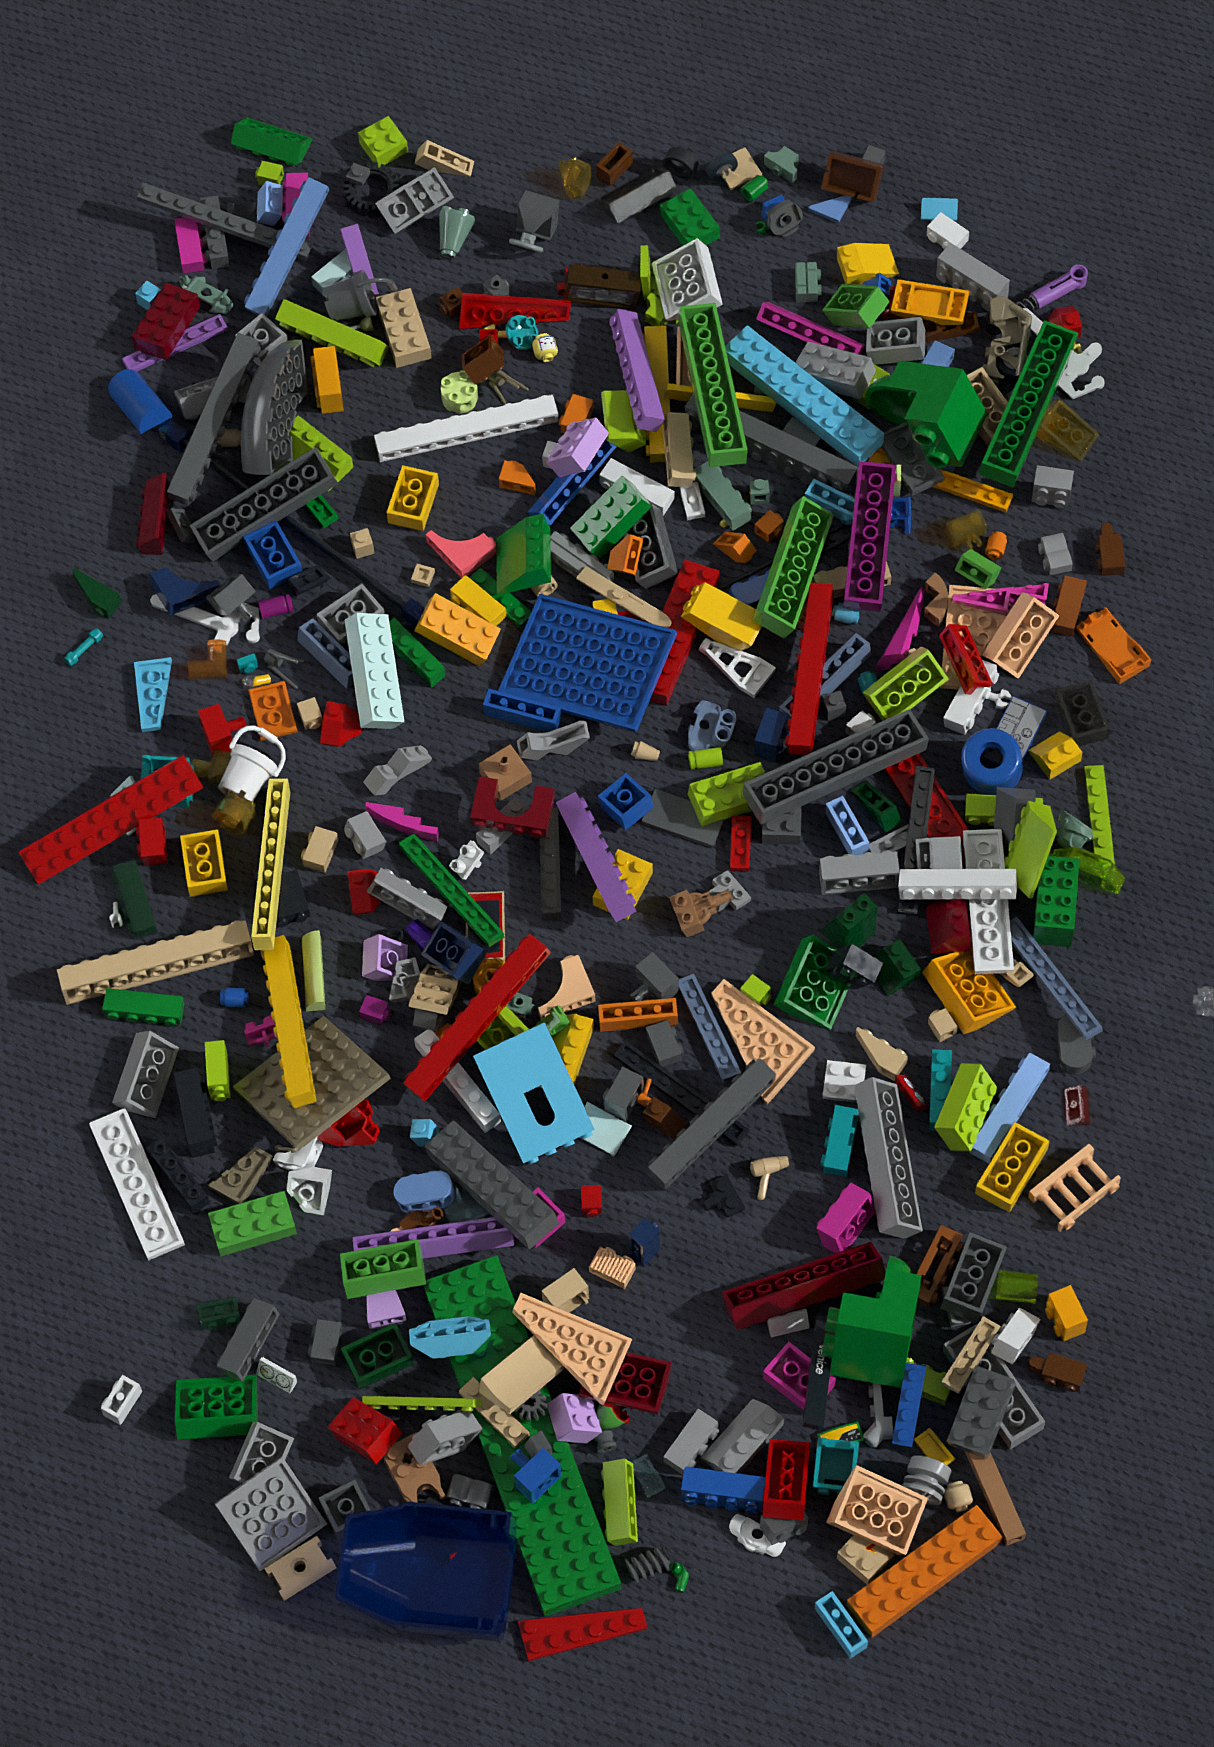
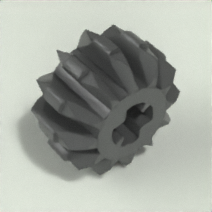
(527, 1411)

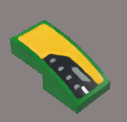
(847, 1432)

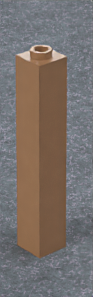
(997, 1498)

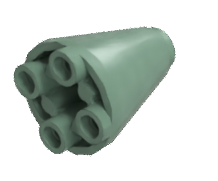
(453, 230)

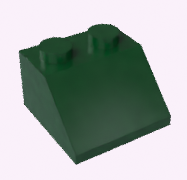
(897, 968)

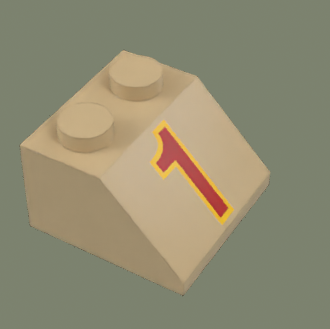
(864, 1558)

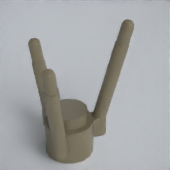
(499, 378)

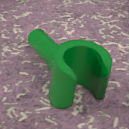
(761, 224)

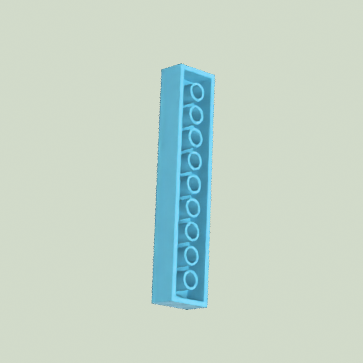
(803, 396)

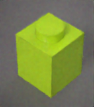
(269, 172)
(756, 990)

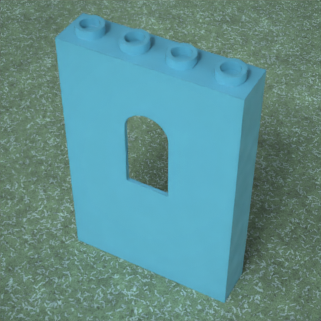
(520, 1067)

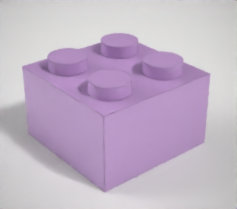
(574, 1418)

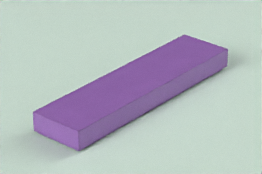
(356, 252)

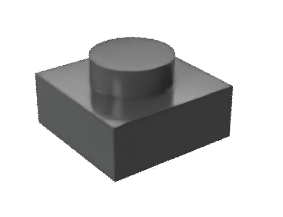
(358, 174)

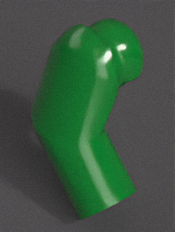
(681, 1575)

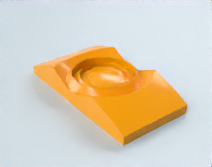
(930, 302)

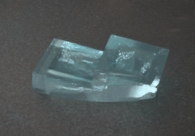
(647, 1476)

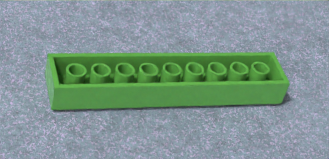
(712, 385)

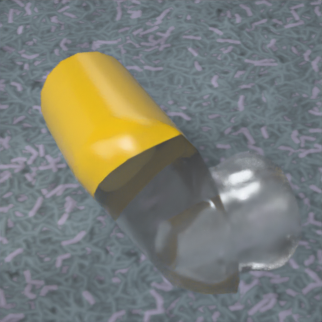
(252, 681)

